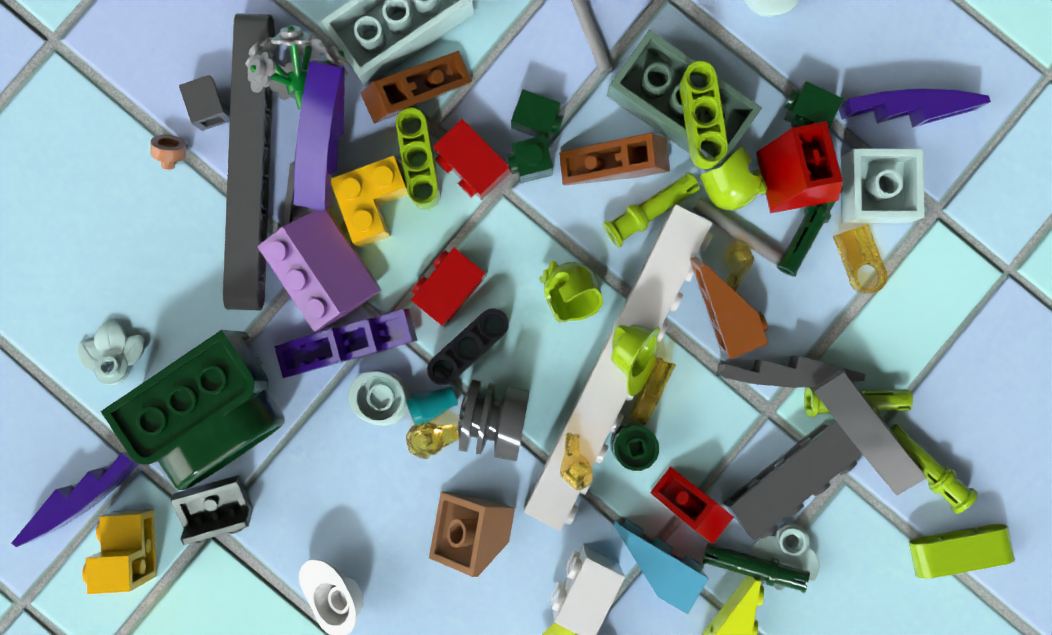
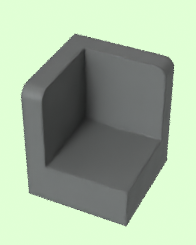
(204, 103)

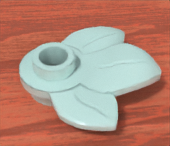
(108, 348)
(796, 556)

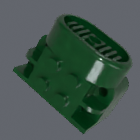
(198, 411)

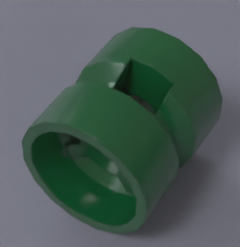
(634, 446)

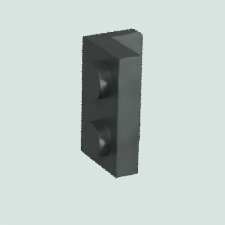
(212, 510)

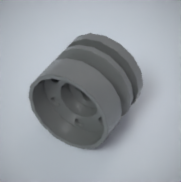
(493, 420)

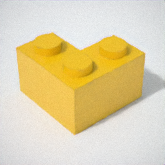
(361, 195)
(125, 555)

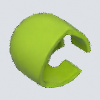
(733, 184)
(571, 291)

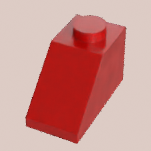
(691, 505)

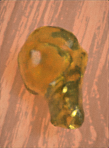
(738, 262)
(430, 438)
(575, 467)

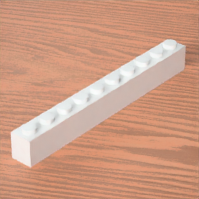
(606, 386)

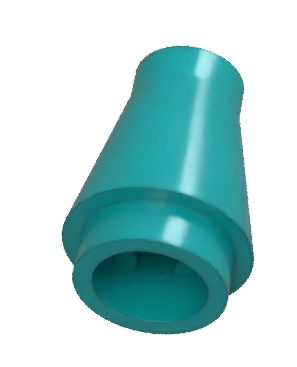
(430, 404)

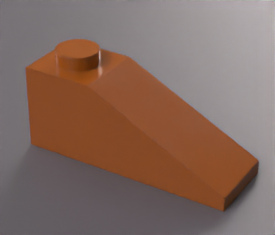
(415, 86)
(615, 160)
(732, 318)

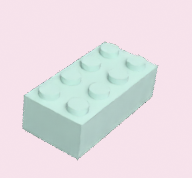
(388, 32)

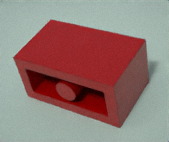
(471, 160)
(447, 286)

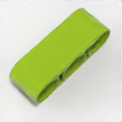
(709, 100)
(409, 145)
(961, 551)

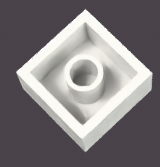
(587, 591)

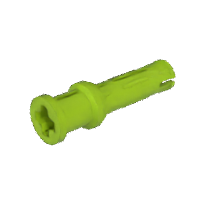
(638, 217)
(881, 399)
(939, 478)

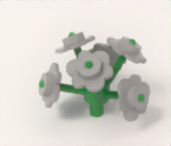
(290, 79)

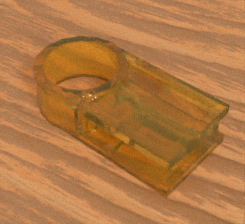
(859, 249)
(651, 392)

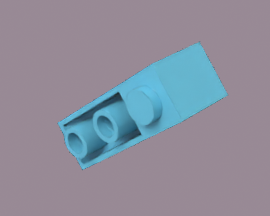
(671, 577)

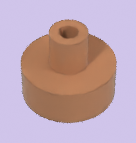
(168, 150)

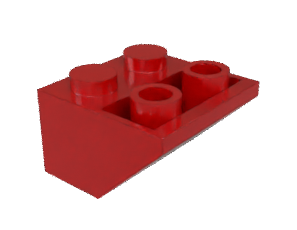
(800, 168)

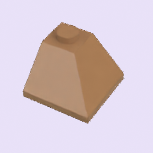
(469, 532)

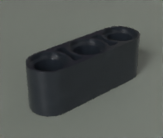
(452, 352)

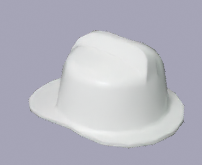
(332, 596)

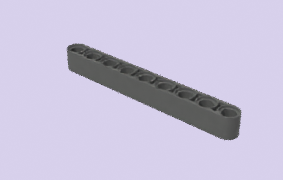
(247, 172)

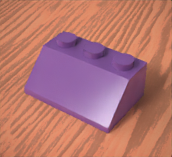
(319, 268)

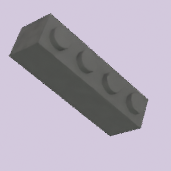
(793, 479)

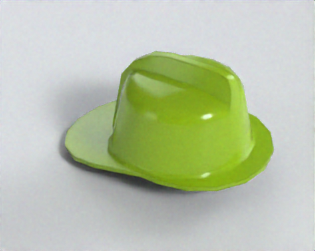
(635, 354)

